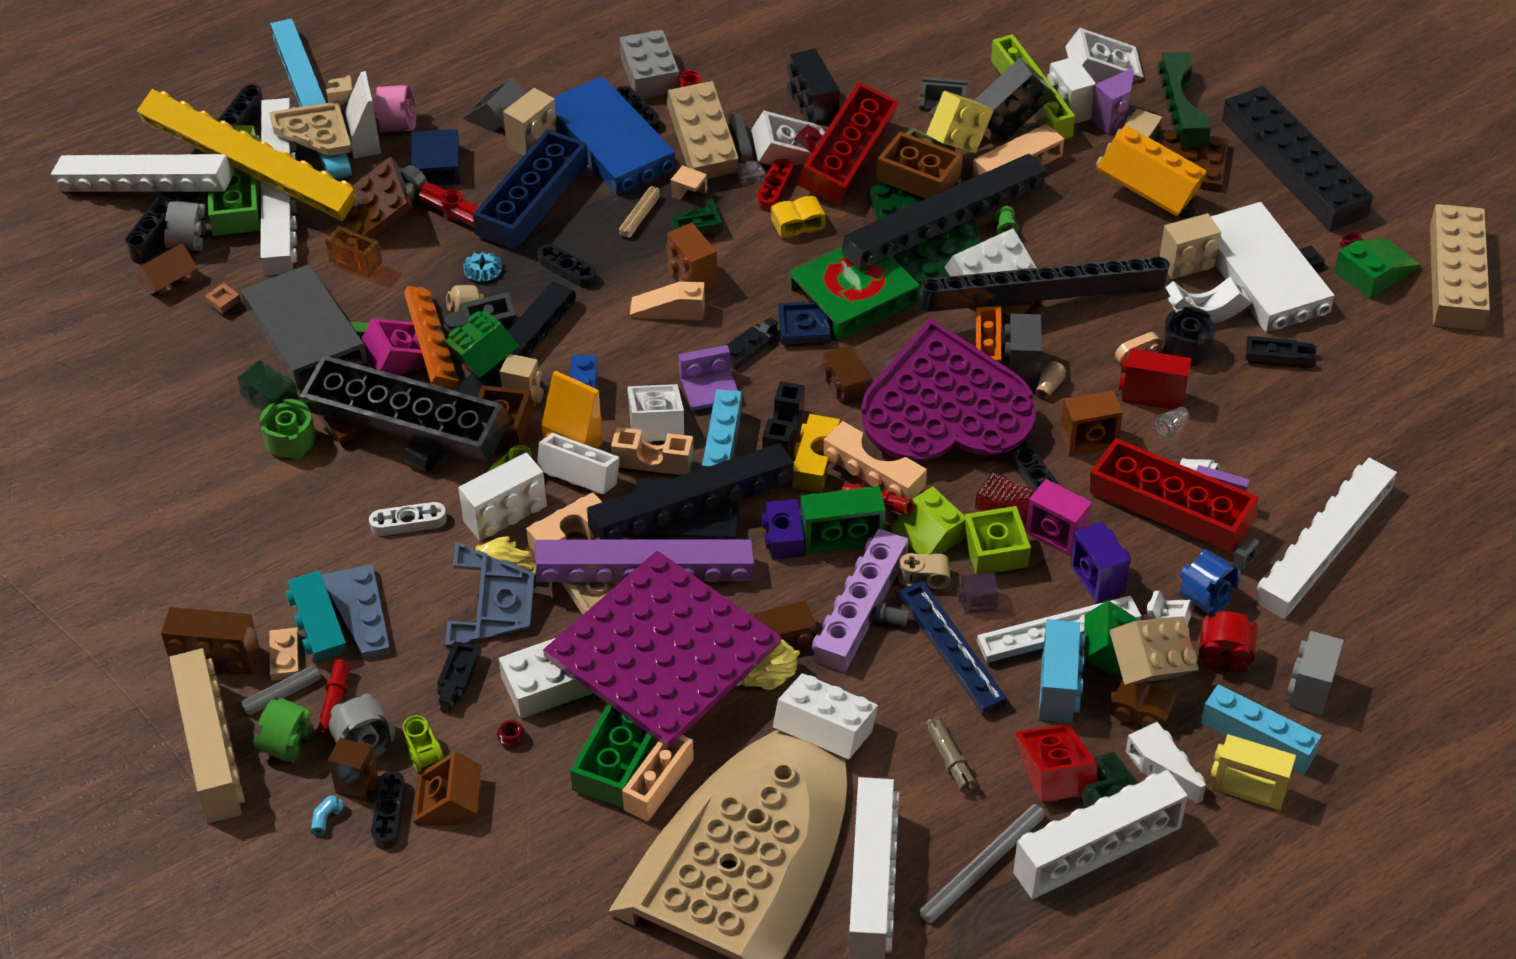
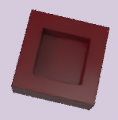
(808, 138)

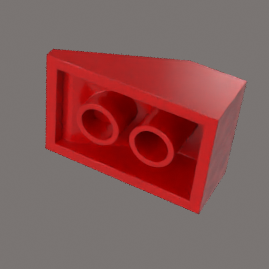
(1056, 762)

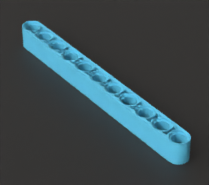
(305, 85)

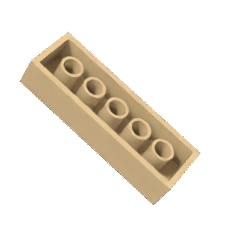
(1459, 267)
(207, 735)

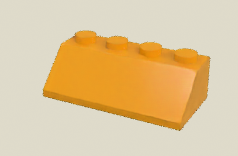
(1151, 170)

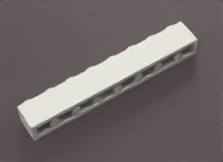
(143, 173)
(1325, 538)

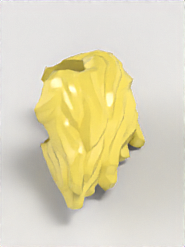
(504, 550)
(774, 668)

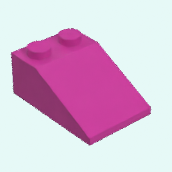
(394, 346)

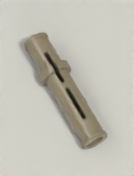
(955, 763)

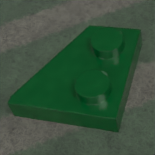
(705, 219)

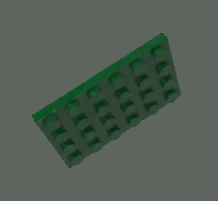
(932, 255)

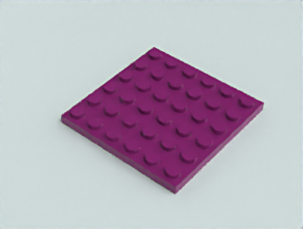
(662, 648)

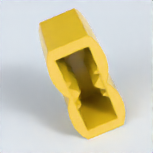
(798, 217)

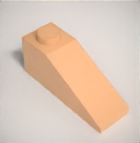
(671, 302)

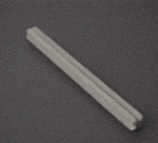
(981, 863)

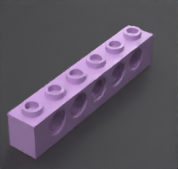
(857, 606)

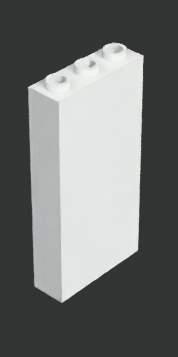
(1269, 268)

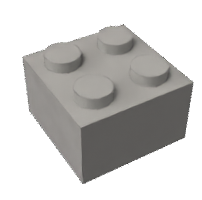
(1314, 672)

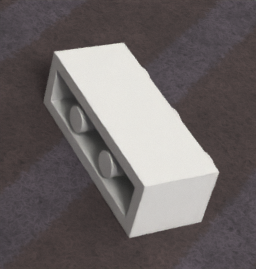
(578, 463)

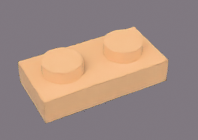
(284, 653)

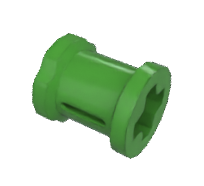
(1005, 218)

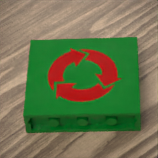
(855, 296)

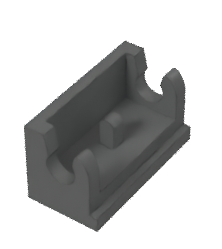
(933, 88)

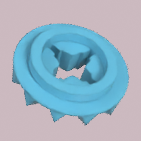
(490, 270)

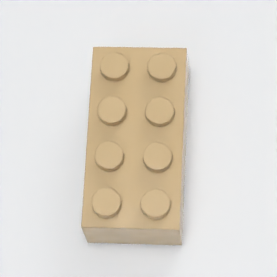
(702, 129)

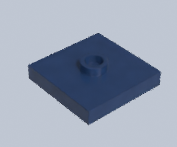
(803, 323)

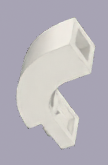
(1221, 302)

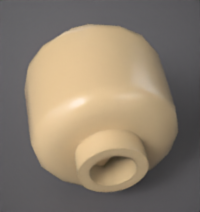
(461, 294)

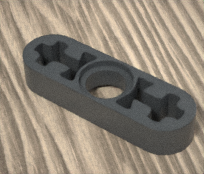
(740, 137)

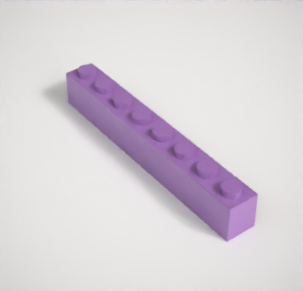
(616, 559)

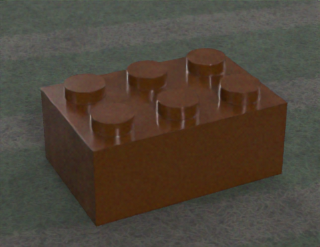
(223, 636)

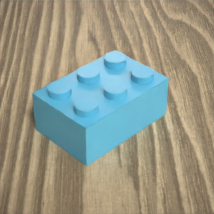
(1061, 671)

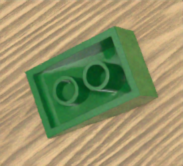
(1373, 265)

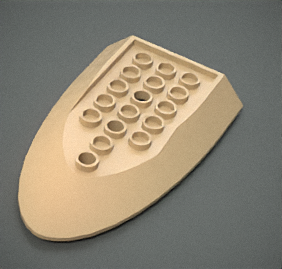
(780, 862)

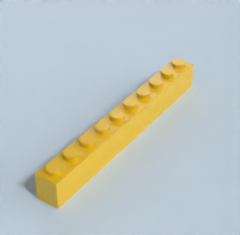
(247, 154)

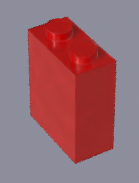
(1154, 379)

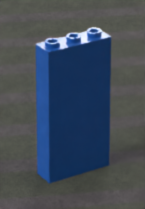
(618, 140)

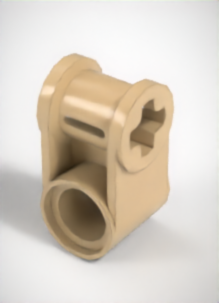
(930, 568)

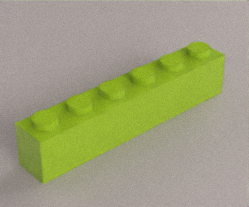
(1056, 112)

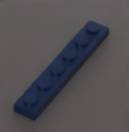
(953, 648)

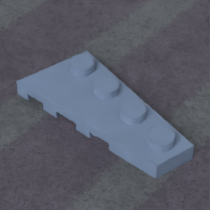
(359, 607)

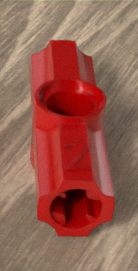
(449, 202)

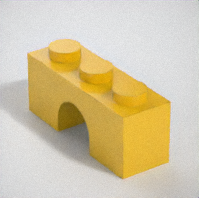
(809, 467)

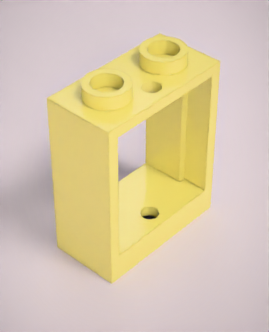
(1257, 759)

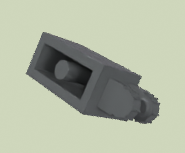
(498, 306)

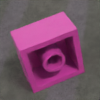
(1056, 515)

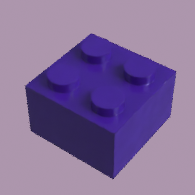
(1100, 562)

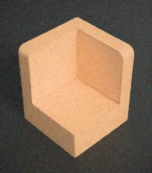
(688, 179)

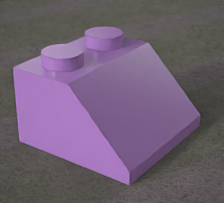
(1112, 101)

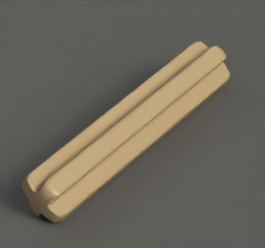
(639, 212)

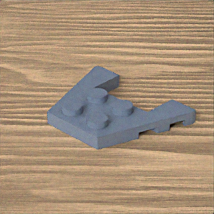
(502, 601)

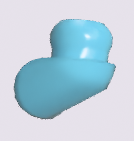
(320, 814)

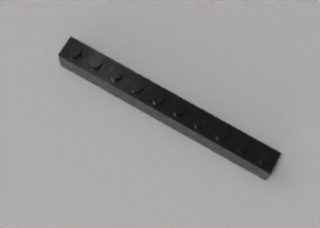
(943, 211)

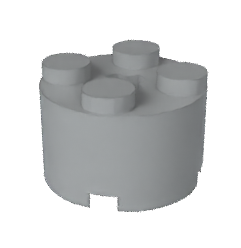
(185, 225)
(362, 722)

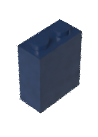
(437, 155)

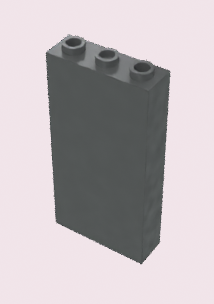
(301, 323)

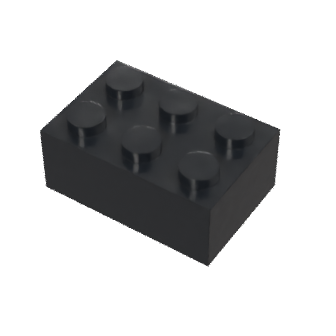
(813, 87)
(1015, 98)

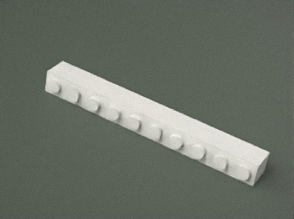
(277, 206)

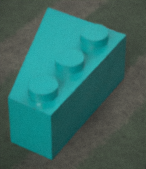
(315, 616)

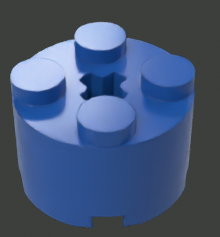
(1209, 582)

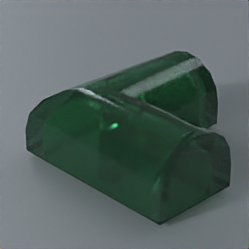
(1112, 779)

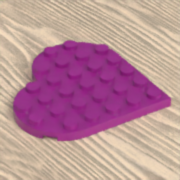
(946, 396)

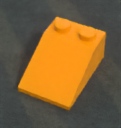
(573, 411)

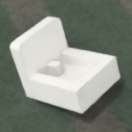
(1160, 608)

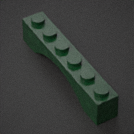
(1189, 123)

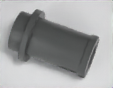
(891, 615)

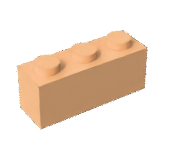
(657, 777)

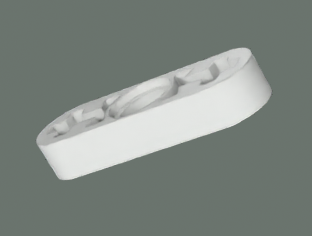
(390, 528)

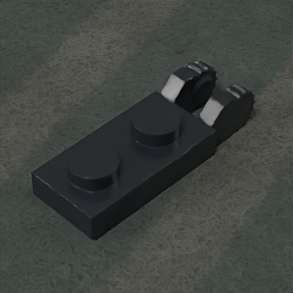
(1280, 351)

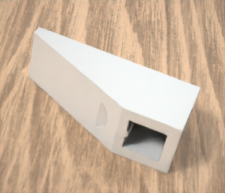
(1155, 752)

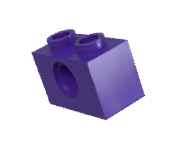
(784, 529)

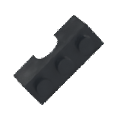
(788, 410)

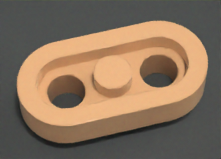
(1146, 342)

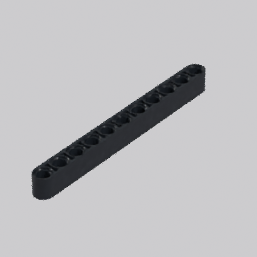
(150, 229)
(1042, 283)
(528, 333)

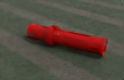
(896, 503)
(335, 688)

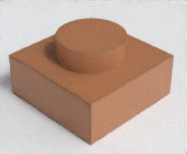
(222, 298)

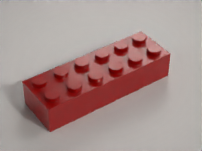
(847, 143)
(1174, 495)

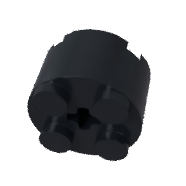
(1189, 334)

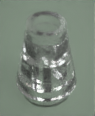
(1170, 422)

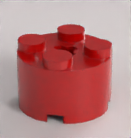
(1228, 641)

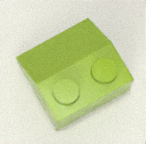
(932, 525)
(997, 540)

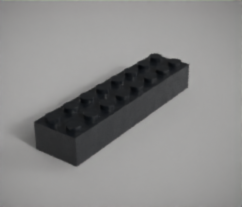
(1297, 158)
(406, 408)

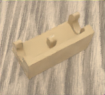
(341, 93)

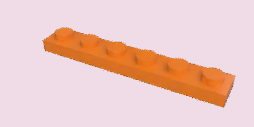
(430, 337)

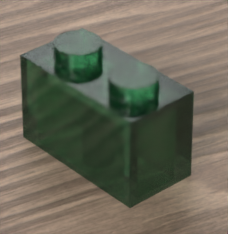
(266, 386)

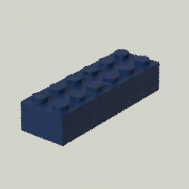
(530, 189)

